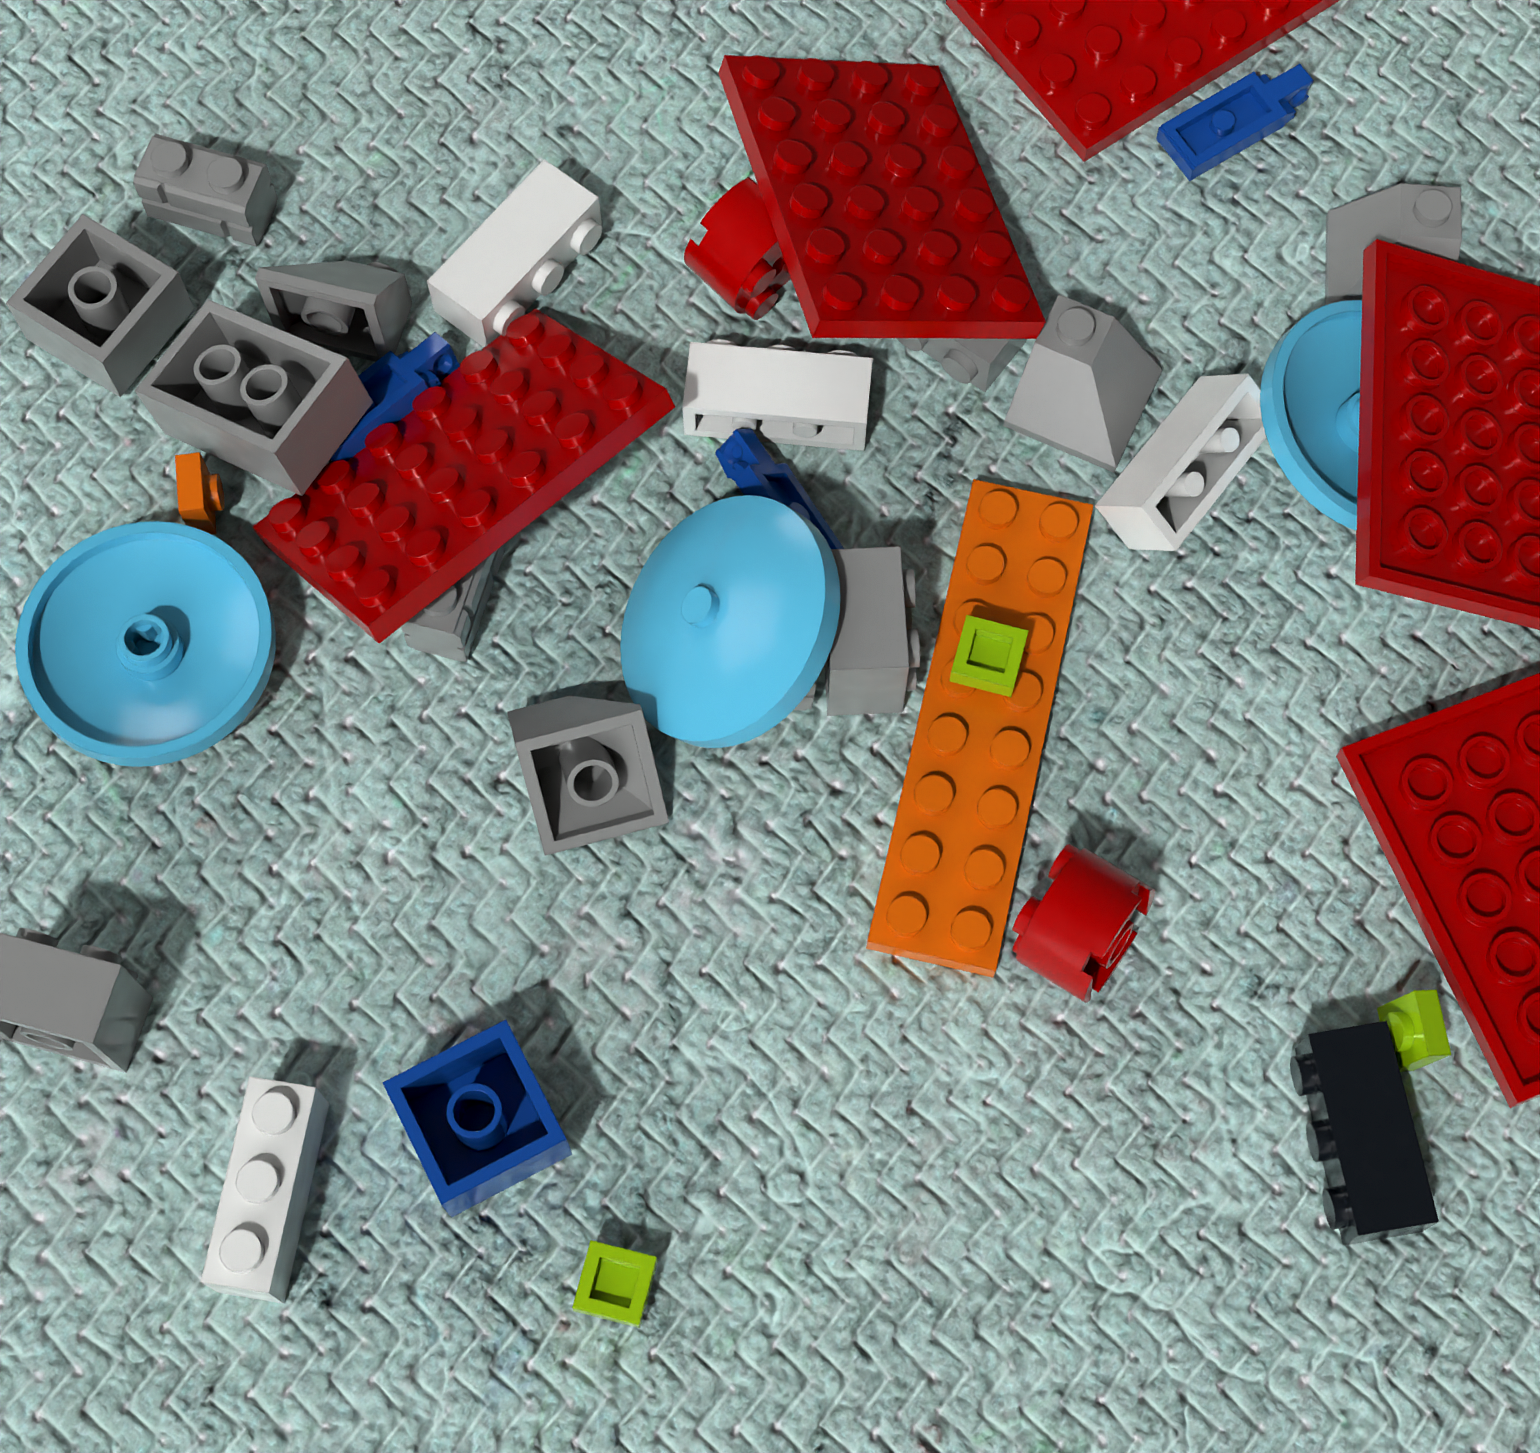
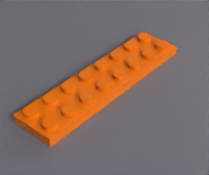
(975, 749)

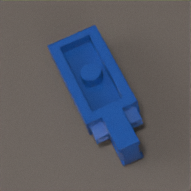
(1233, 120)
(394, 385)
(757, 475)

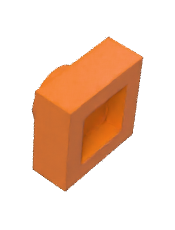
(198, 492)

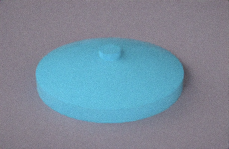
(1314, 407)
(730, 621)
(145, 643)

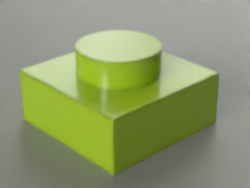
(988, 655)
(1416, 1029)
(615, 1284)

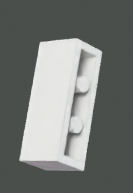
(516, 254)
(777, 394)
(1186, 463)
(265, 1190)

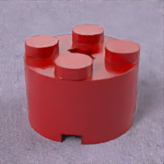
(740, 252)
(1081, 922)

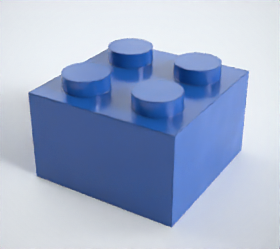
(477, 1118)

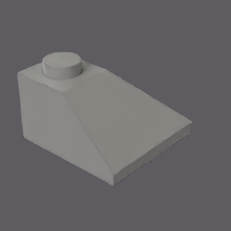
(1404, 215)
(338, 305)
(1083, 385)
(587, 770)

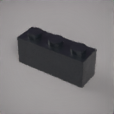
(1363, 1134)

